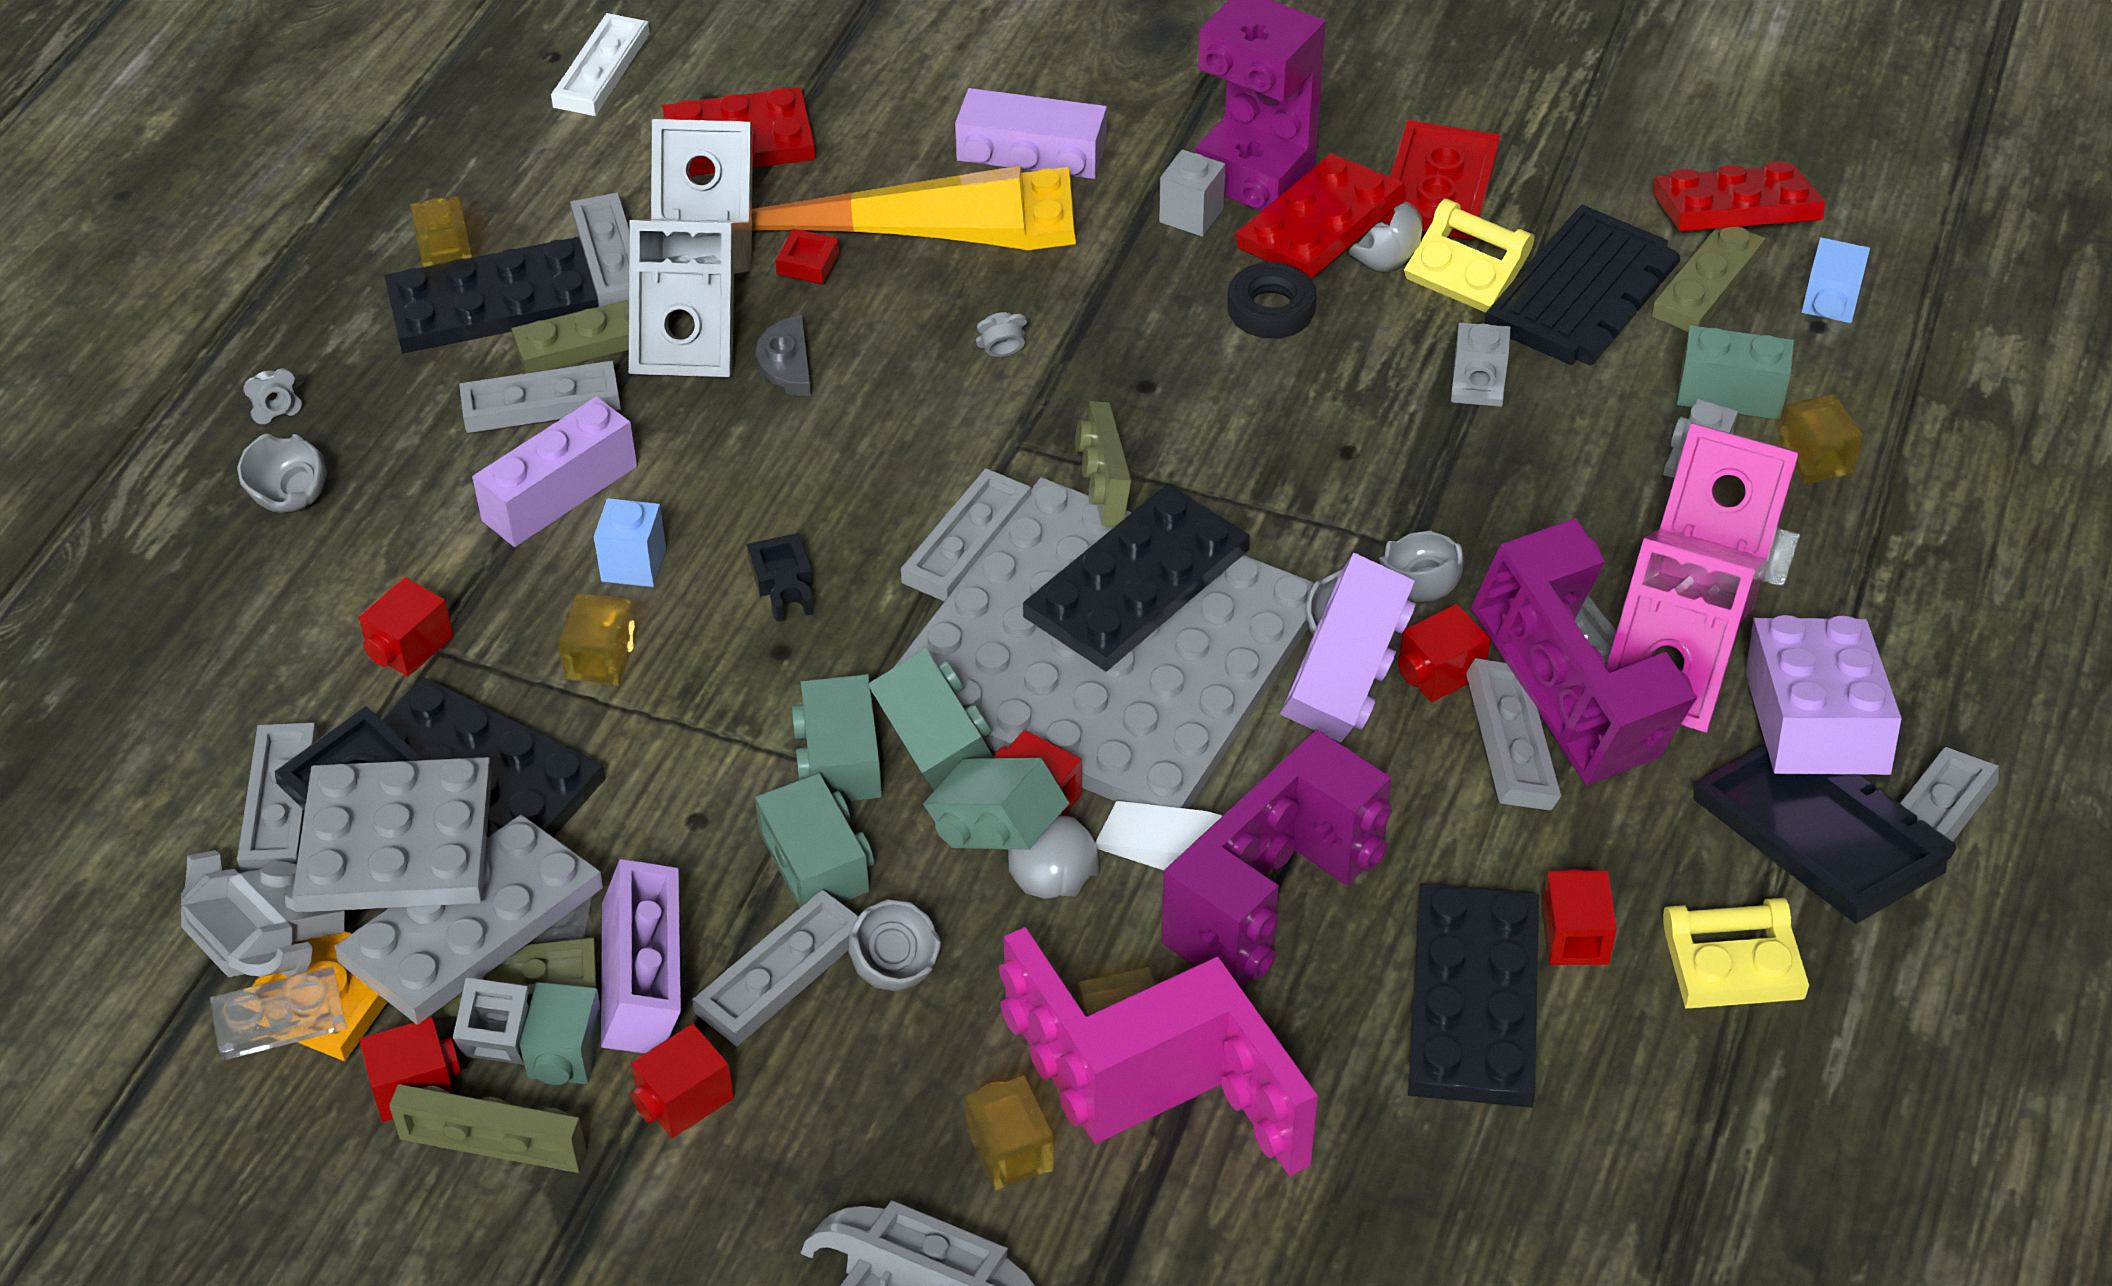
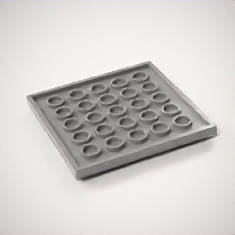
(1160, 713)

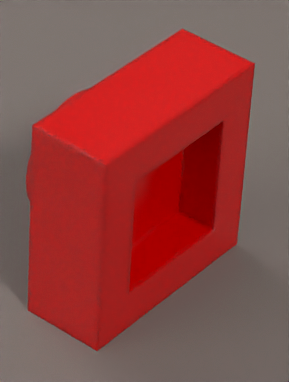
(807, 256)

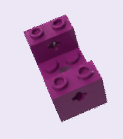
(1271, 96)
(1530, 615)
(1311, 803)

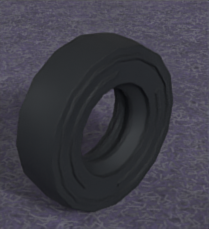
(1271, 321)

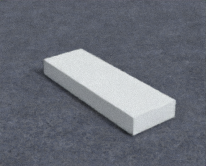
(600, 64)

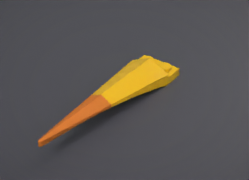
(979, 207)

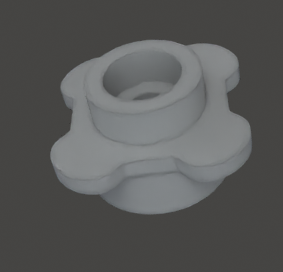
(1001, 334)
(270, 382)

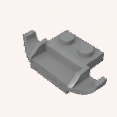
(250, 917)
(911, 1250)

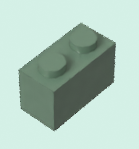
(1736, 371)
(929, 716)
(839, 736)
(996, 803)
(813, 840)

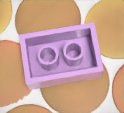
(1822, 696)

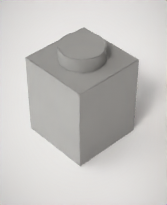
(1192, 192)

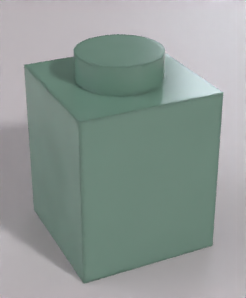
(561, 1033)

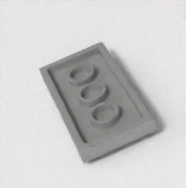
(426, 952)

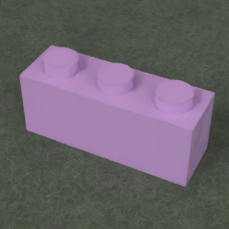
(1031, 132)
(555, 471)
(1350, 649)
(640, 957)

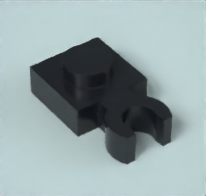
(782, 572)

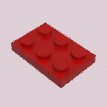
(778, 121)
(1444, 164)
(1738, 197)
(1321, 215)

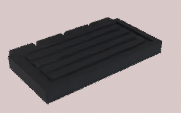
(1583, 287)
(1828, 832)

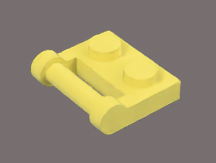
(1461, 270)
(1737, 969)

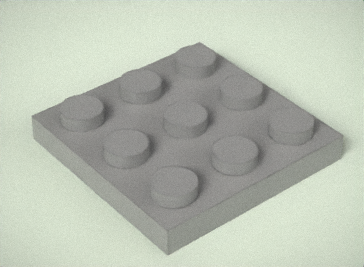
(393, 835)

